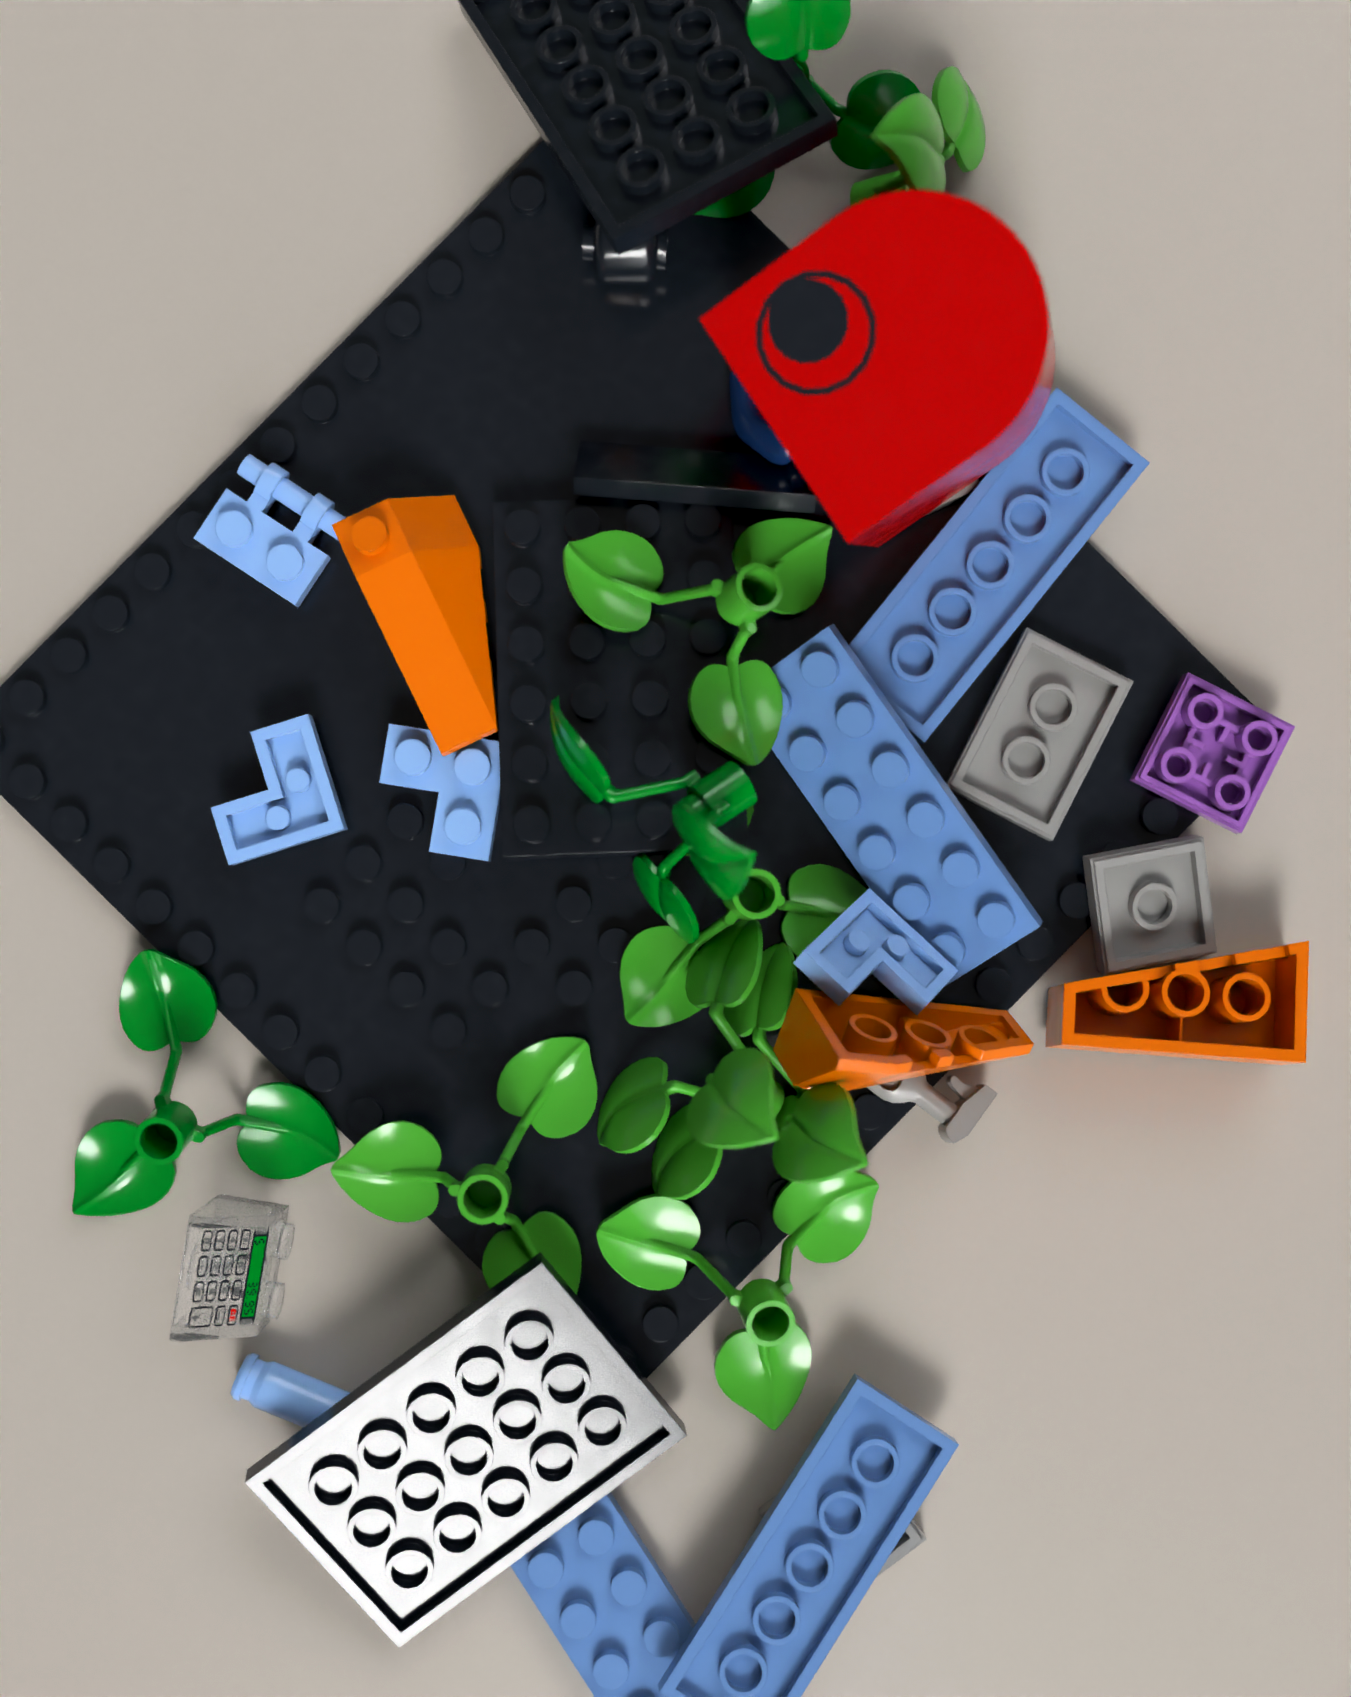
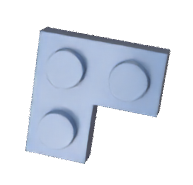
(464, 783)
(298, 801)
(875, 941)

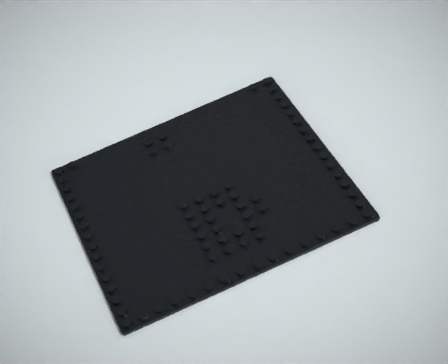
(417, 973)

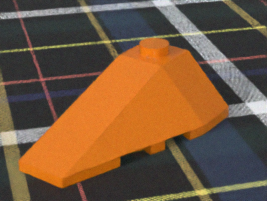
(428, 599)
(884, 1042)

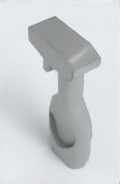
(955, 1118)

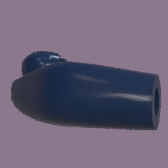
(752, 426)

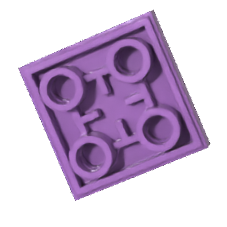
(1212, 753)

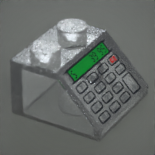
(231, 1269)

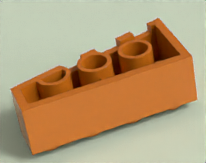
(1209, 1009)

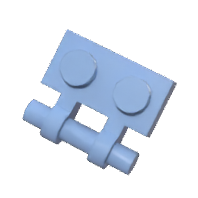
(261, 545)

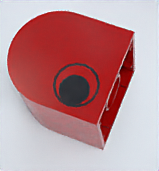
(894, 355)

